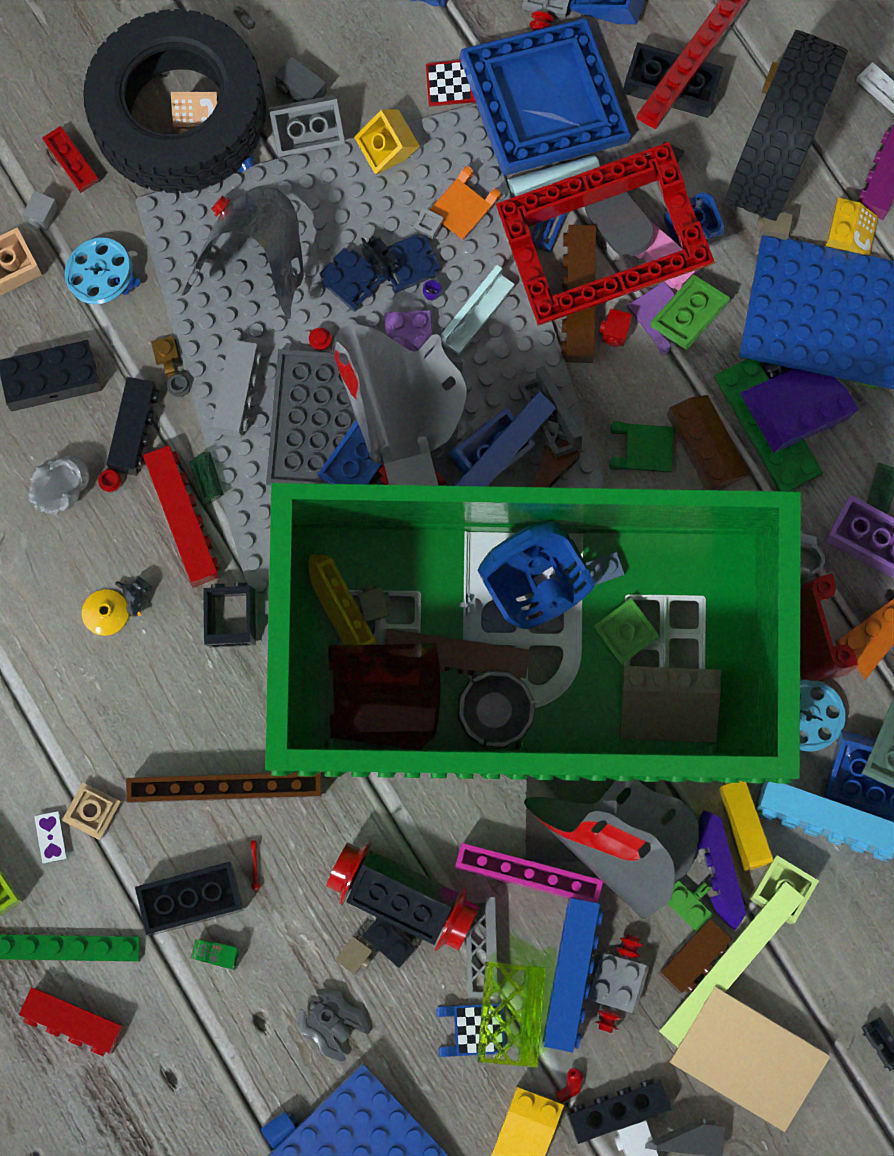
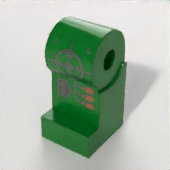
(215, 954)

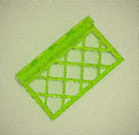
(529, 1020)

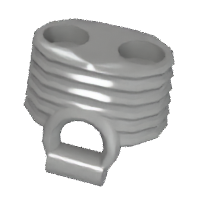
(811, 556)

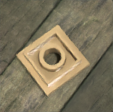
(95, 825)

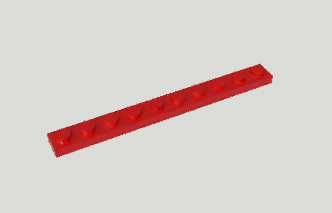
(689, 62)

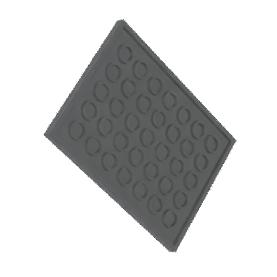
(315, 415)

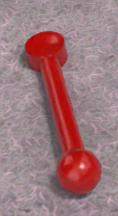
(255, 884)

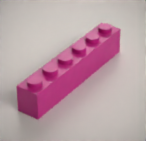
(528, 874)

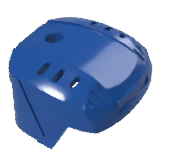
(514, 563)

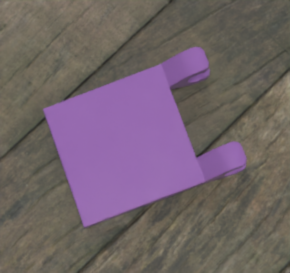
(647, 307)

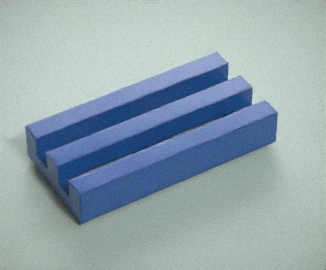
(541, 244)

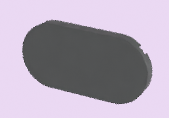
(622, 224)

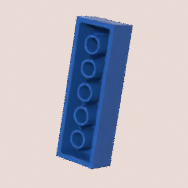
(570, 975)

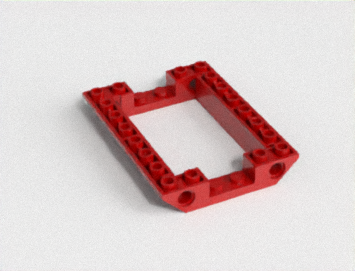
(586, 189)

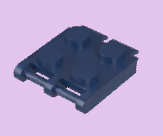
(414, 262)
(350, 278)

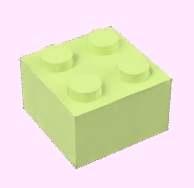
(775, 876)

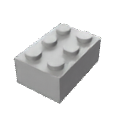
(306, 125)

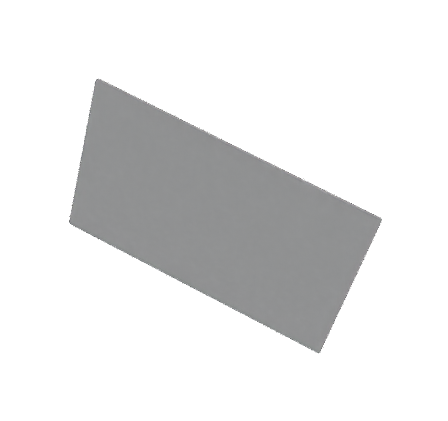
(336, 206)

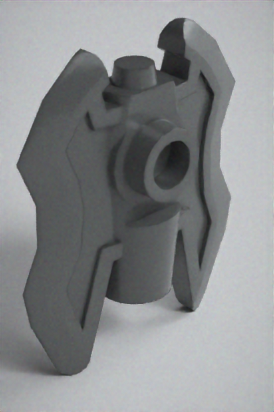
(329, 1021)

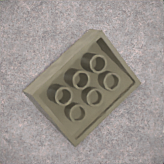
(670, 703)

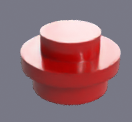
(220, 205)
(320, 339)
(109, 480)

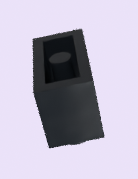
(389, 943)

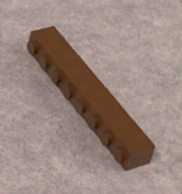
(221, 787)

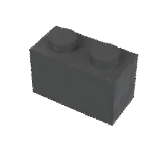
(299, 81)

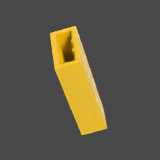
(745, 826)

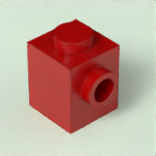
(615, 328)

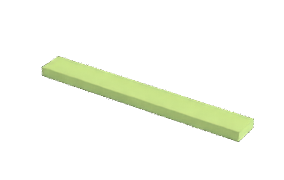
(734, 960)

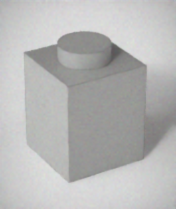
(40, 211)

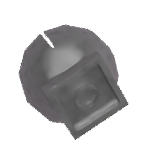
(496, 709)

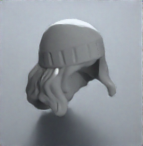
(58, 484)

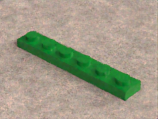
(70, 948)

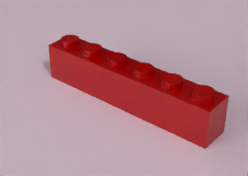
(181, 516)

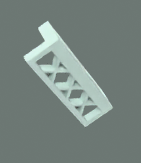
(476, 311)

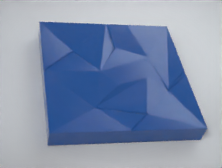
(544, 96)

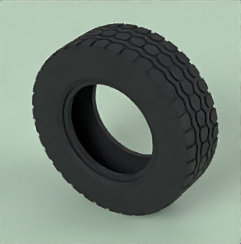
(165, 44)
(786, 124)

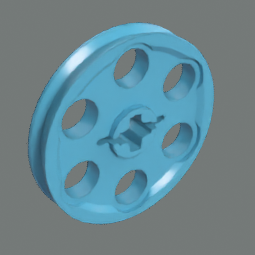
(93, 264)
(818, 709)

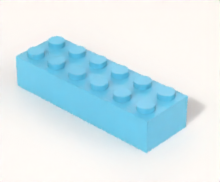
(827, 819)

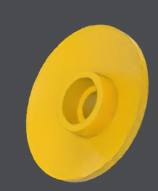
(110, 622)

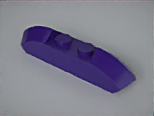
(729, 899)

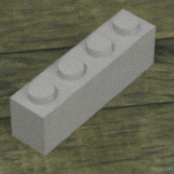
(235, 388)

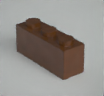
(695, 957)

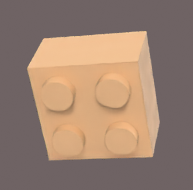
(16, 262)

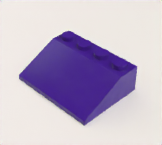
(797, 406)

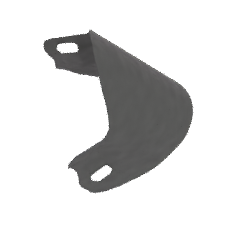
(274, 224)

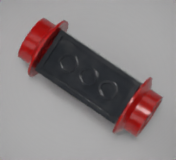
(401, 896)

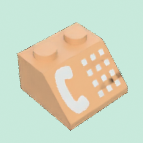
(191, 109)

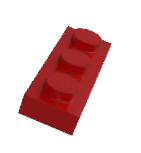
(70, 159)

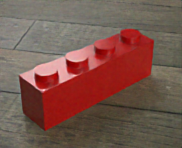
(70, 1020)

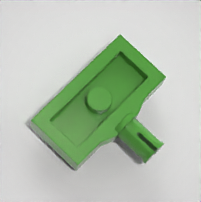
(689, 905)

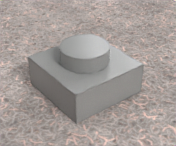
(428, 223)

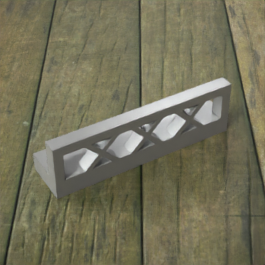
(491, 951)

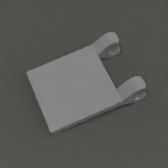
(410, 470)

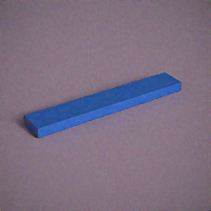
(508, 442)

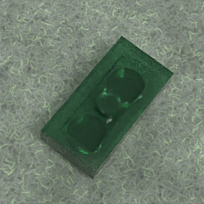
(206, 478)
(882, 488)

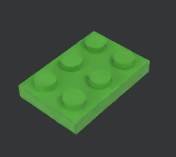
(690, 312)

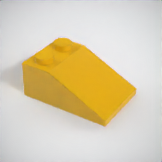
(527, 1125)

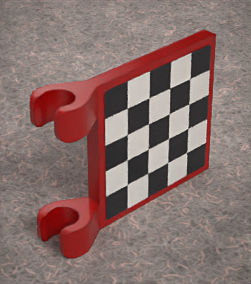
(447, 84)

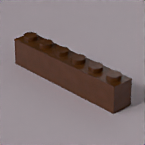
(580, 271)
(466, 654)

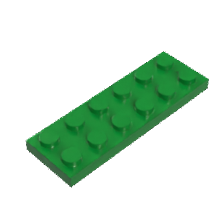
(787, 467)

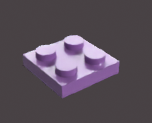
(409, 328)

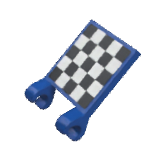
(467, 1030)

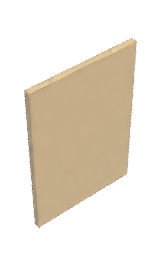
(750, 1059)

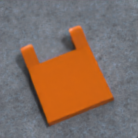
(462, 206)

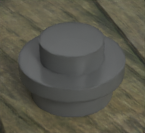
(178, 385)

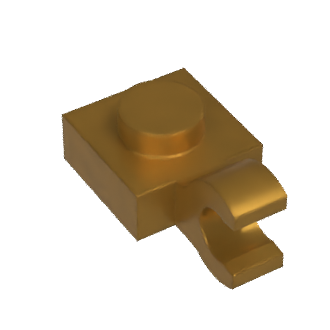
(165, 353)

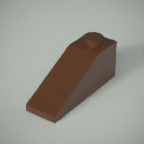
(553, 468)

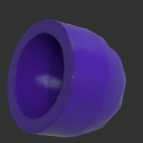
(431, 290)

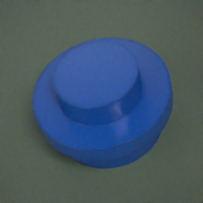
(247, 164)

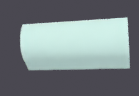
(547, 176)

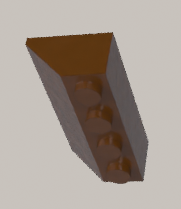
(707, 443)

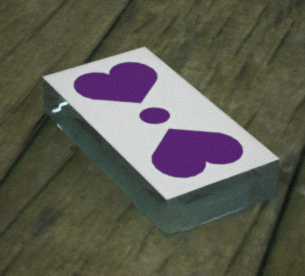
(50, 837)

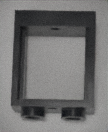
(212, 639)

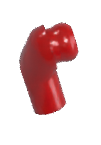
(573, 1085)

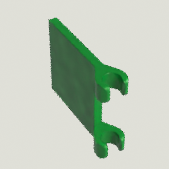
(646, 447)

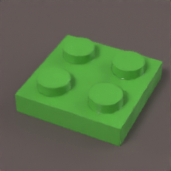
(626, 631)

